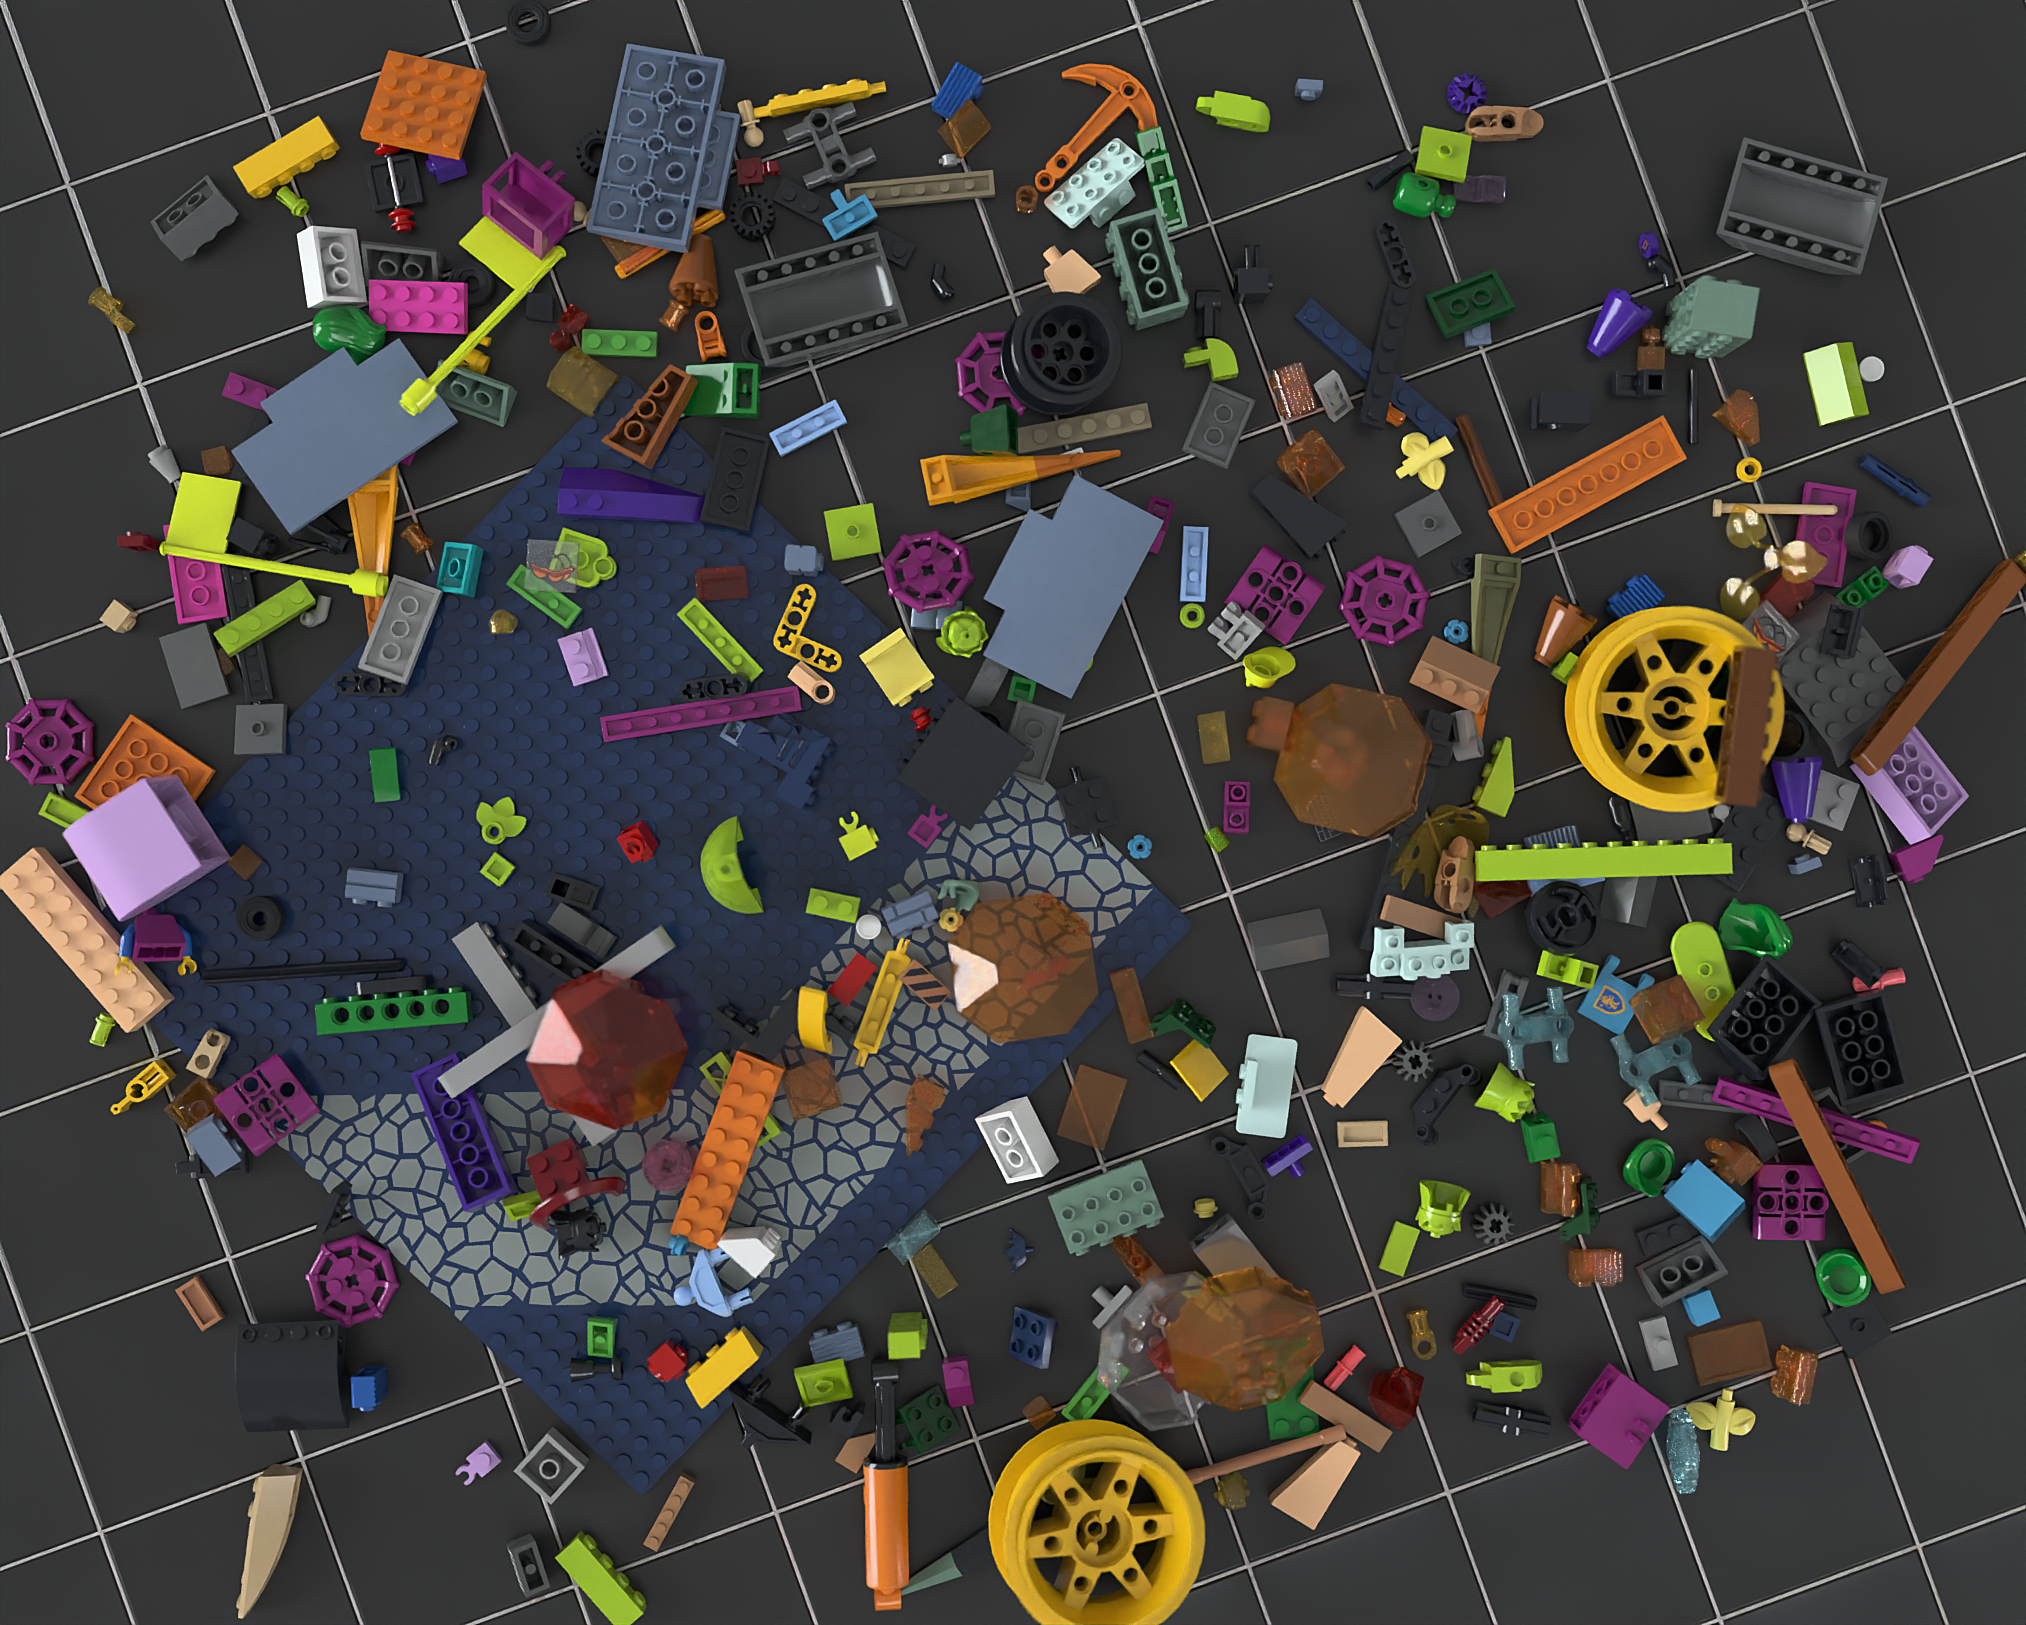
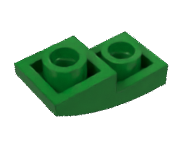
(1863, 588)
(385, 774)

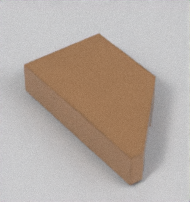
(855, 1451)

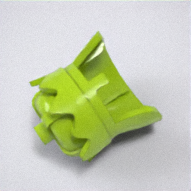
(962, 633)
(1507, 1095)
(1441, 1207)

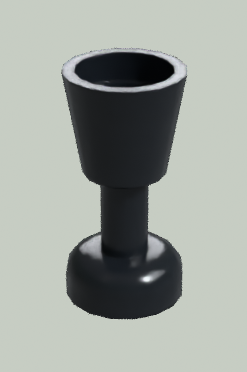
(586, 1369)

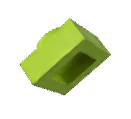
(498, 869)

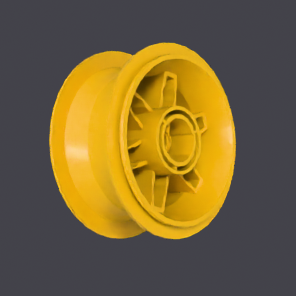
(1588, 700)
(1176, 1522)

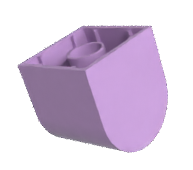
(145, 845)

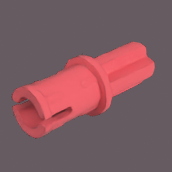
(1889, 978)
(1344, 1368)

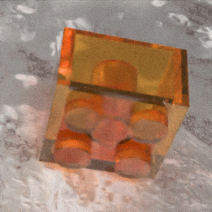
(1270, 724)
(1666, 1009)
(811, 1088)

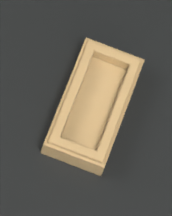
(1362, 1133)

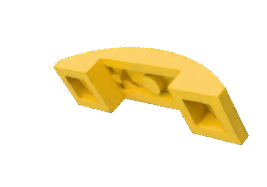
(812, 1020)

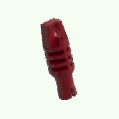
(1478, 1325)

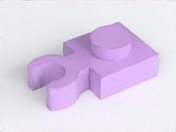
(481, 1461)

